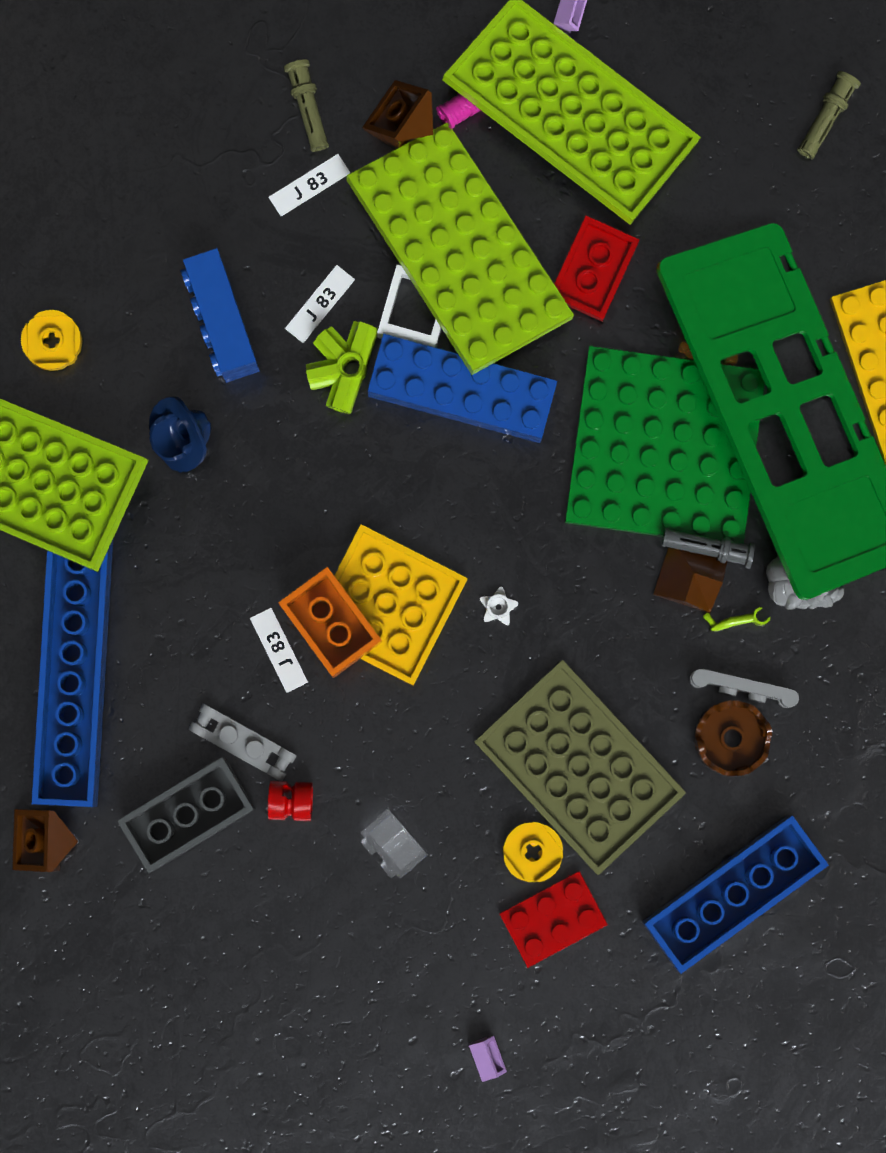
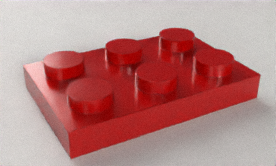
(595, 267)
(553, 919)

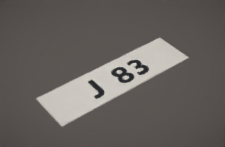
(309, 185)
(319, 304)
(278, 650)

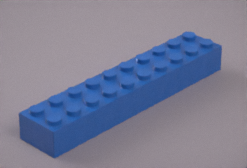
(71, 682)

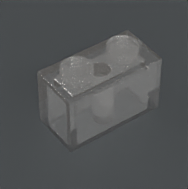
(393, 844)

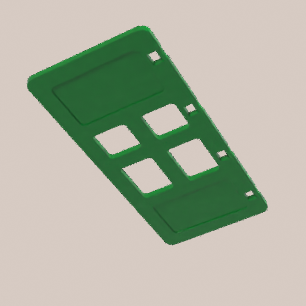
(741, 300)

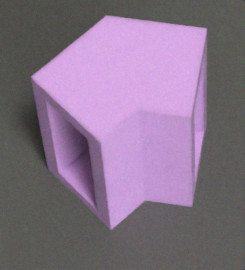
(569, 15)
(487, 1058)

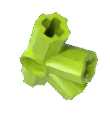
(338, 355)

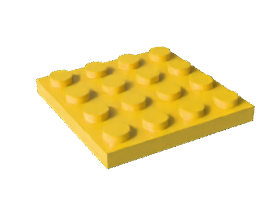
(400, 597)

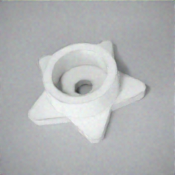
(506, 606)

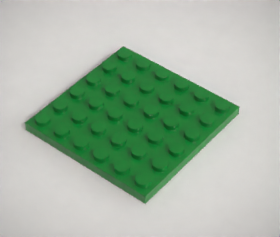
(656, 449)

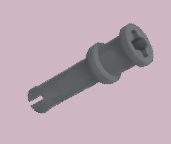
(723, 549)

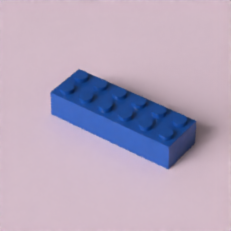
(443, 386)
(735, 893)

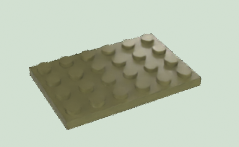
(580, 767)

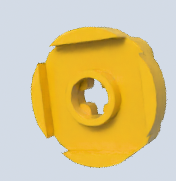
(38, 329)
(531, 869)

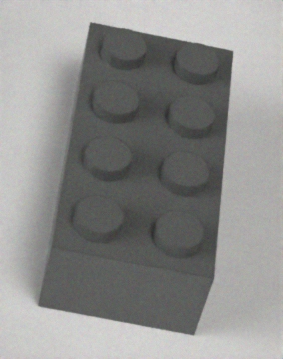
(186, 815)

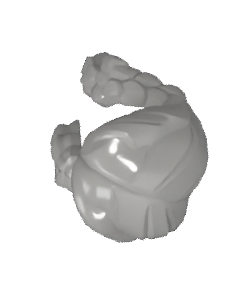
(783, 593)

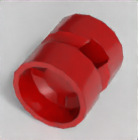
(290, 800)

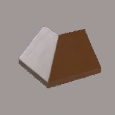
(401, 115)
(690, 579)
(40, 840)

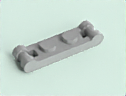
(757, 690)
(242, 742)

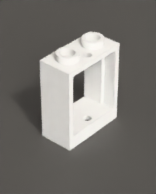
(400, 332)

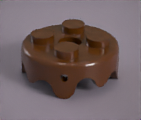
(754, 738)

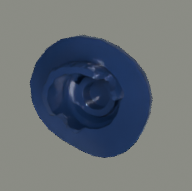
(179, 434)

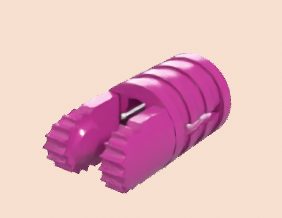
(456, 110)

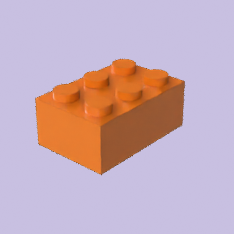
(330, 622)

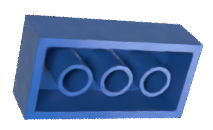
(218, 309)

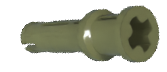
(304, 92)
(834, 103)

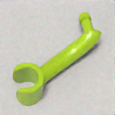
(735, 620)

